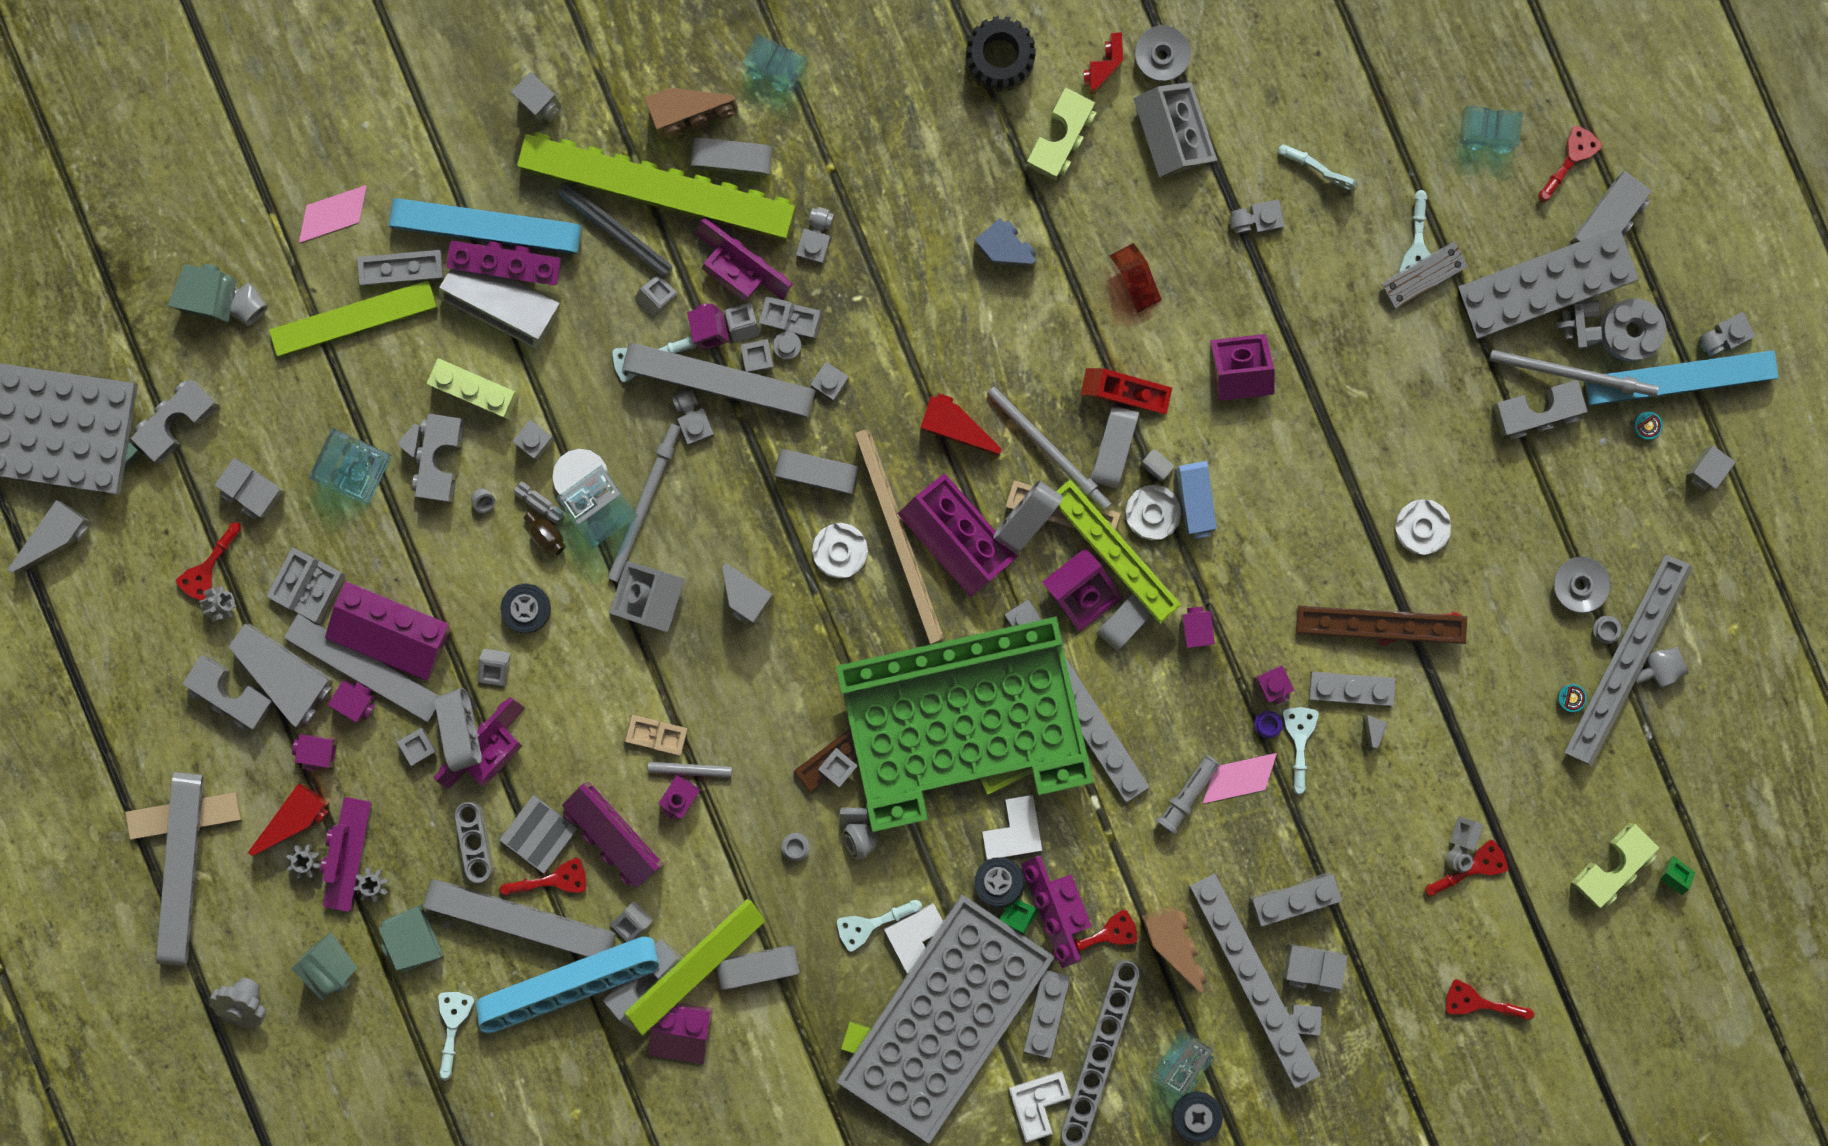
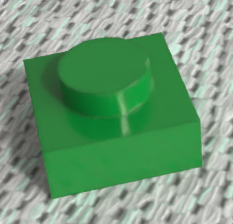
(1677, 875)
(1019, 916)

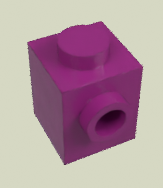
(707, 326)
(1197, 627)
(1274, 685)
(353, 701)
(314, 751)
(678, 798)

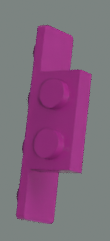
(505, 263)
(737, 266)
(495, 743)
(345, 853)
(1059, 908)

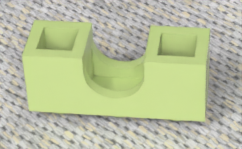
(1074, 113)
(472, 388)
(1634, 851)

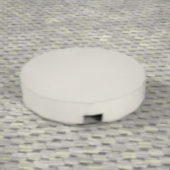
(574, 467)
(1153, 512)
(1423, 527)
(840, 550)

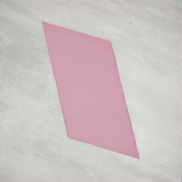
(332, 213)
(1240, 778)

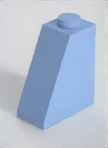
(1196, 499)

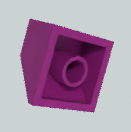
(1243, 367)
(1082, 589)
(682, 1033)

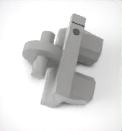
(1586, 336)

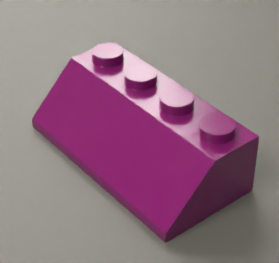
(956, 534)
(387, 631)
(611, 834)

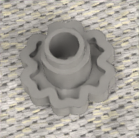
(239, 1003)

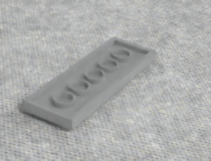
(1548, 283)

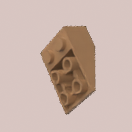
(685, 109)
(1167, 936)

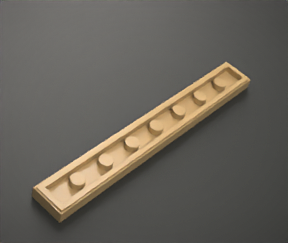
(899, 536)

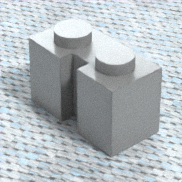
(537, 99)
(249, 488)
(1315, 967)

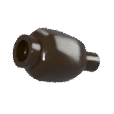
(545, 535)

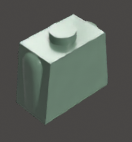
(203, 292)
(410, 939)
(325, 967)

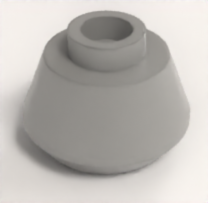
(859, 840)

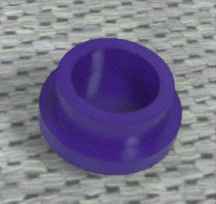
(1268, 724)

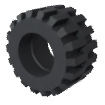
(1000, 30)

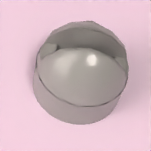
(482, 500)

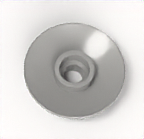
(1162, 39)
(1595, 584)

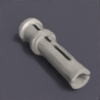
(1181, 805)

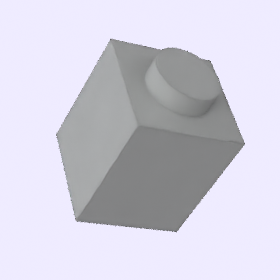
(533, 440)
(1710, 469)

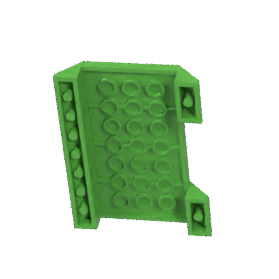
(963, 716)

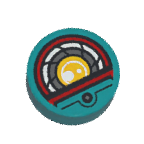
(1647, 425)
(1572, 698)

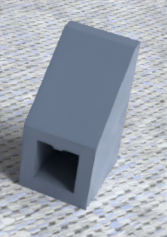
(1003, 247)

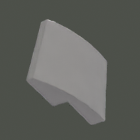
(306, 585)

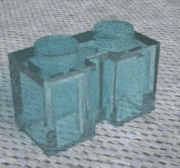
(775, 64)
(1490, 129)

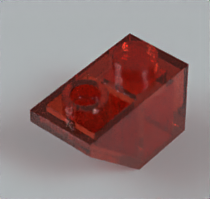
(1135, 277)

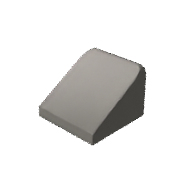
(655, 295)
(742, 322)
(411, 440)
(1157, 465)
(493, 667)
(1374, 729)
(853, 816)
(631, 922)

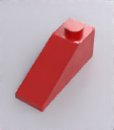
(1125, 390)
(953, 423)
(297, 814)

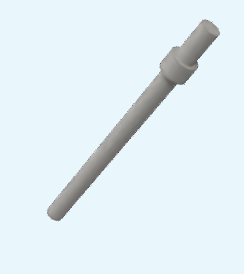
(1628, 385)
(664, 452)
(1087, 486)

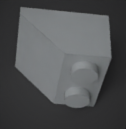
(745, 595)
(647, 596)

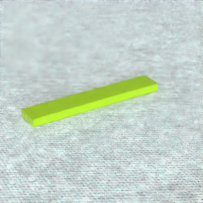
(353, 318)
(1116, 553)
(694, 967)

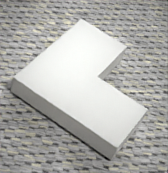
(1021, 835)
(910, 932)
(1031, 1099)

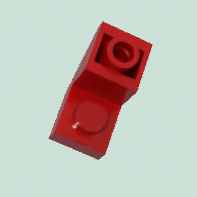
(1100, 71)

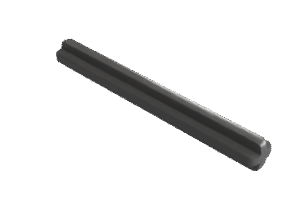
(615, 230)

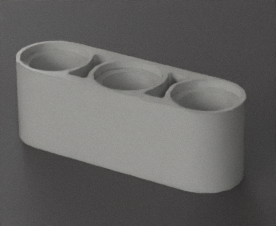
(731, 156)
(1114, 446)
(816, 471)
(1027, 517)
(1124, 623)
(458, 729)
(479, 828)
(758, 967)

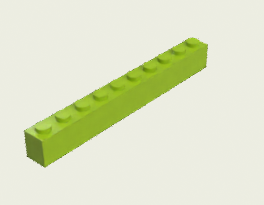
(656, 187)

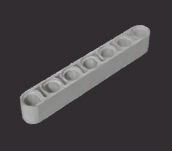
(718, 380)
(180, 869)
(517, 919)
(1099, 1067)

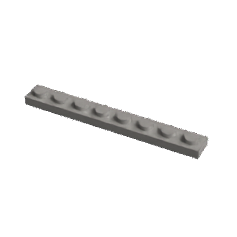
(1628, 660)
(1094, 725)
(1254, 981)

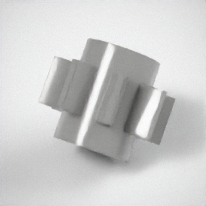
(217, 604)
(298, 857)
(374, 877)

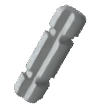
(538, 502)

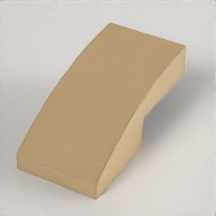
(655, 734)

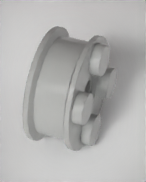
(1650, 327)

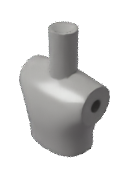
(247, 304)
(1664, 666)

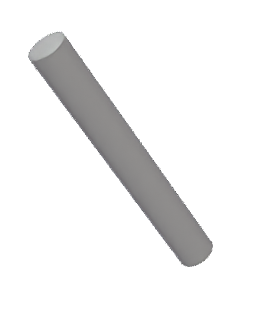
(690, 769)

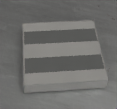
(538, 834)

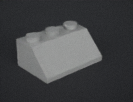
(1174, 129)

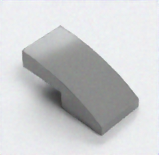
(791, 317)

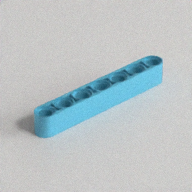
(485, 226)
(1691, 377)
(567, 984)

